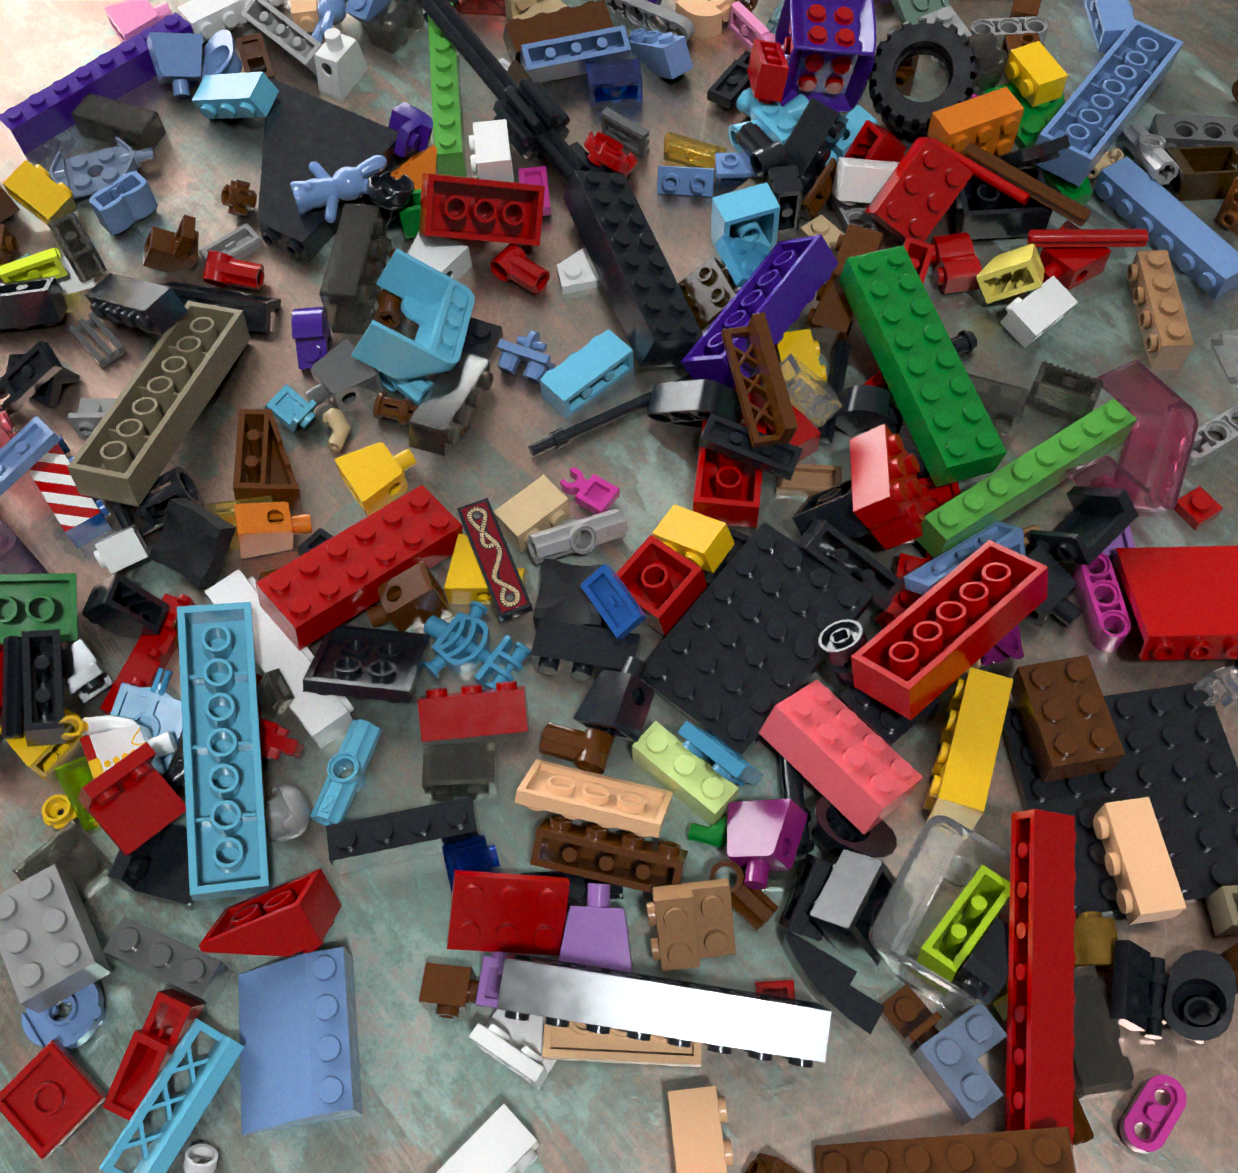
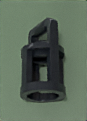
(155, 504)

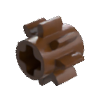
(238, 197)

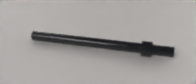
(560, 438)

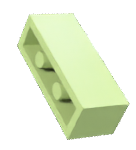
(684, 773)

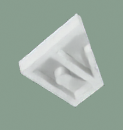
(578, 273)

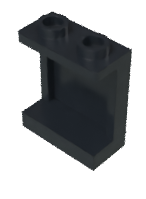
(1090, 528)

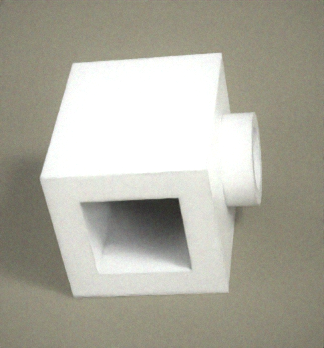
(121, 549)

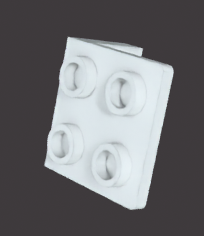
(515, 1045)

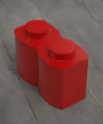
(955, 263)

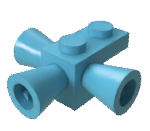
(773, 119)

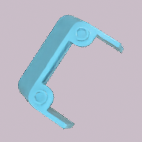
(433, 302)

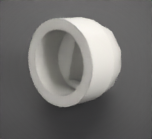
(196, 1155)

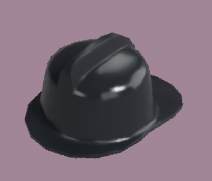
(837, 833)
(1200, 996)

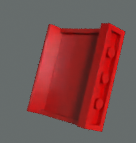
(1182, 600)

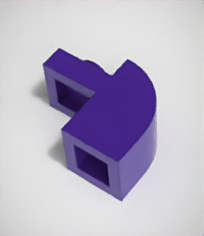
(413, 128)
(310, 332)

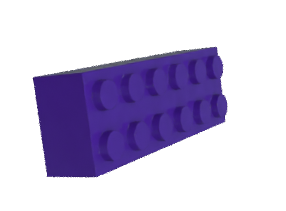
(777, 287)

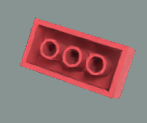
(840, 755)

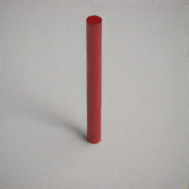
(988, 176)

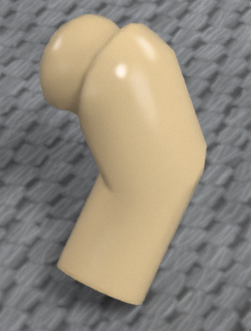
(1108, 158)
(340, 427)

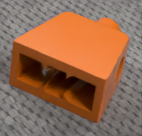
(268, 527)

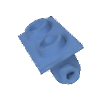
(685, 181)

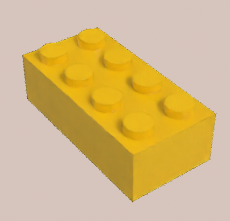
(968, 747)

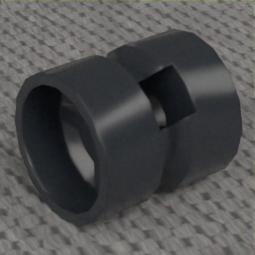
(838, 644)

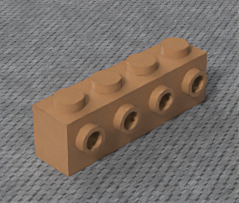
(1159, 309)

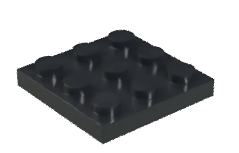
(367, 664)

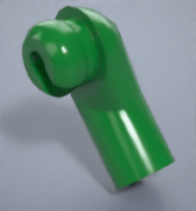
(712, 836)

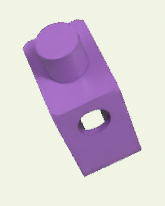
(597, 933)

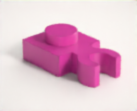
(591, 494)

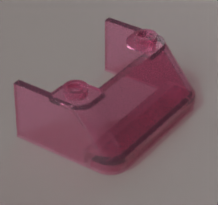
(1156, 446)

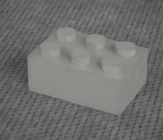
(48, 940)

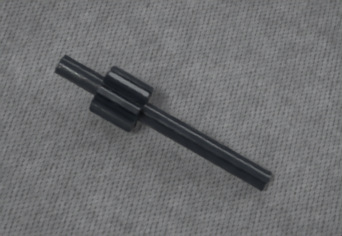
(532, 115)

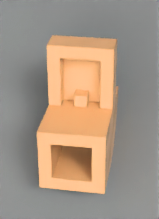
(705, 15)

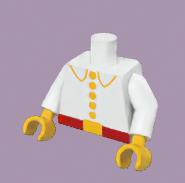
(113, 738)

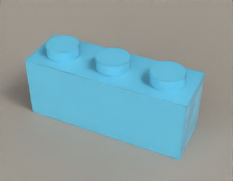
(235, 95)
(586, 373)

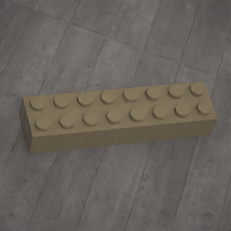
(159, 405)

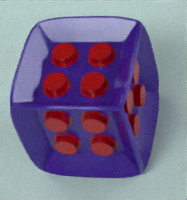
(827, 50)

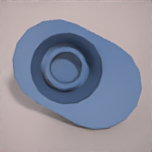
(220, 55)

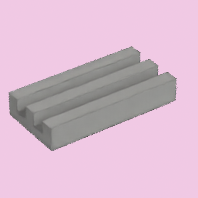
(233, 245)

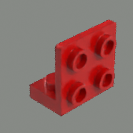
(132, 800)

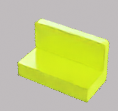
(39, 265)

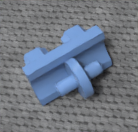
(528, 354)

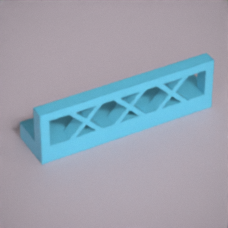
(189, 1106)

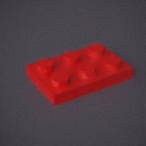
(507, 913)

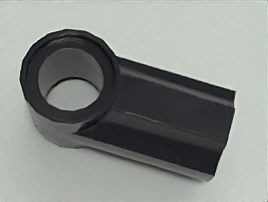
(760, 149)

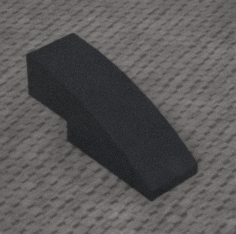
(830, 985)

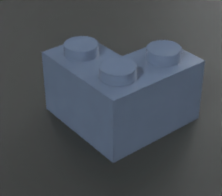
(953, 1066)

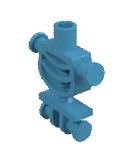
(462, 653)

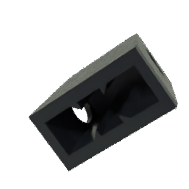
(1059, 590)
(124, 608)
(618, 702)

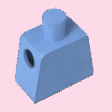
(176, 60)

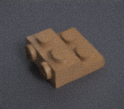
(691, 923)

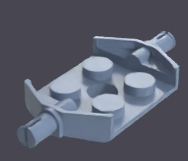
(111, 162)

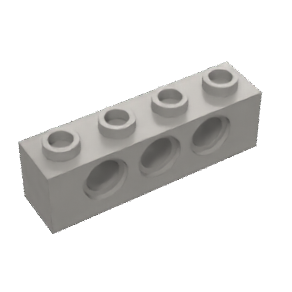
(283, 32)

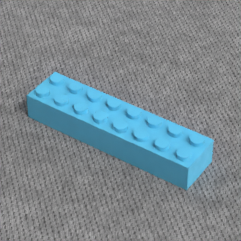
(222, 752)

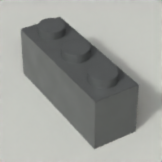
(168, 961)

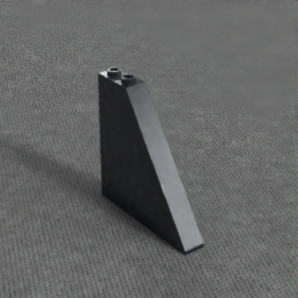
(304, 131)

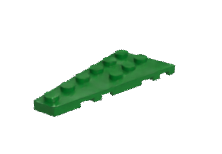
(1031, 125)

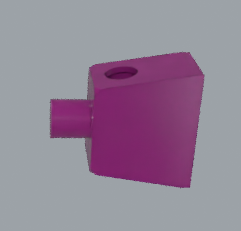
(764, 837)

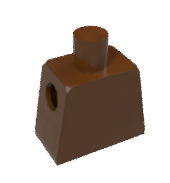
(410, 600)

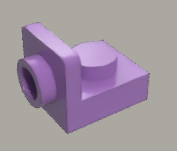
(490, 980)

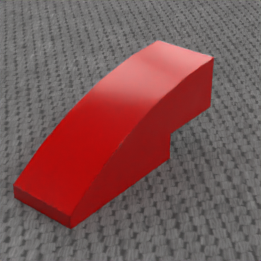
(151, 1049)

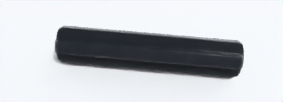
(12, 689)

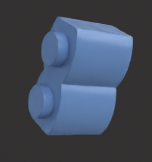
(123, 202)

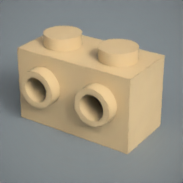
(531, 511)

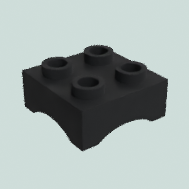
(193, 542)
(562, 596)

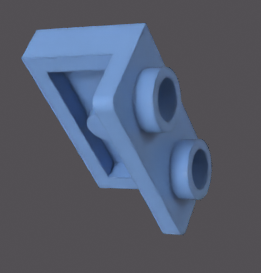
(732, 168)

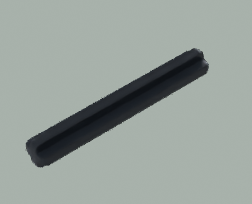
(836, 381)

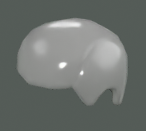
(287, 813)

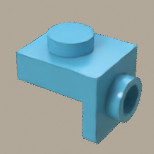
(292, 409)

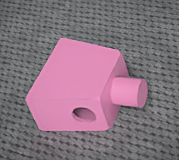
(134, 16)

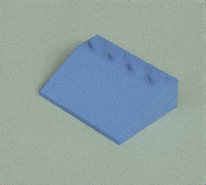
(299, 1042)

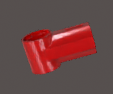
(514, 265)
(224, 270)

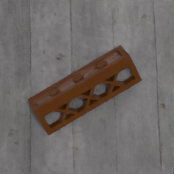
(771, 379)

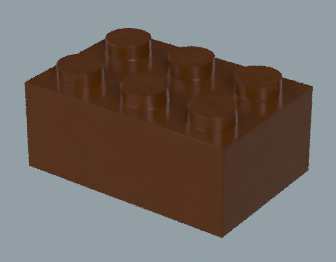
(1065, 719)

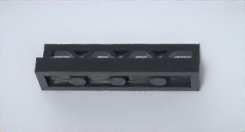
(255, 307)

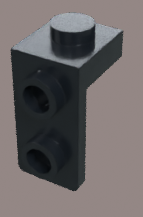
(987, 965)

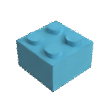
(746, 215)

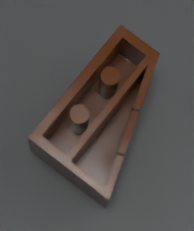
(262, 461)

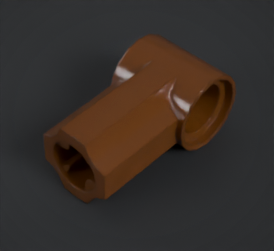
(585, 749)
(746, 902)

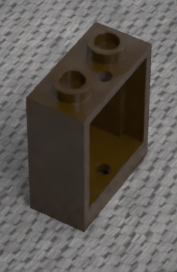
(1203, 171)

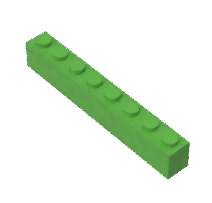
(446, 103)
(1025, 478)

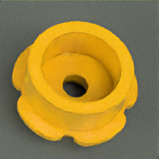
(53, 806)

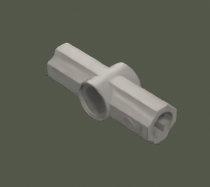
(1150, 153)
(560, 539)

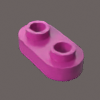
(1155, 1118)

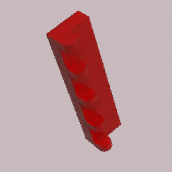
(149, 653)

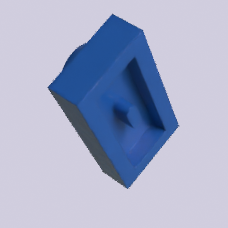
(613, 601)

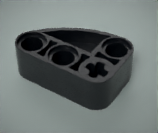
(692, 402)

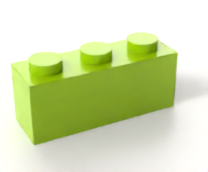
(965, 923)

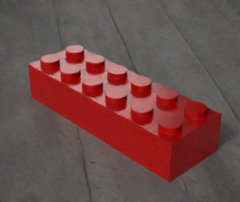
(345, 571)
(949, 628)

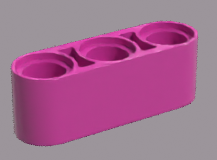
(1100, 615)

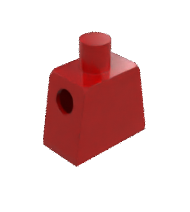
(876, 144)
(1073, 265)

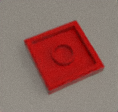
(50, 1098)

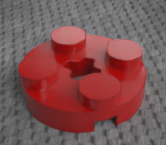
(609, 152)

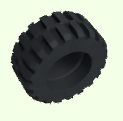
(920, 40)

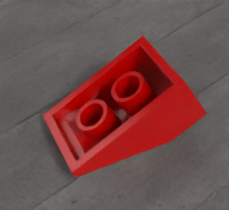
(277, 921)

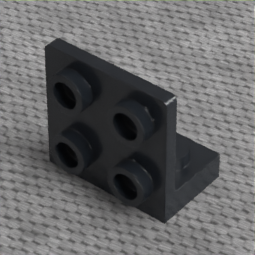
(157, 867)

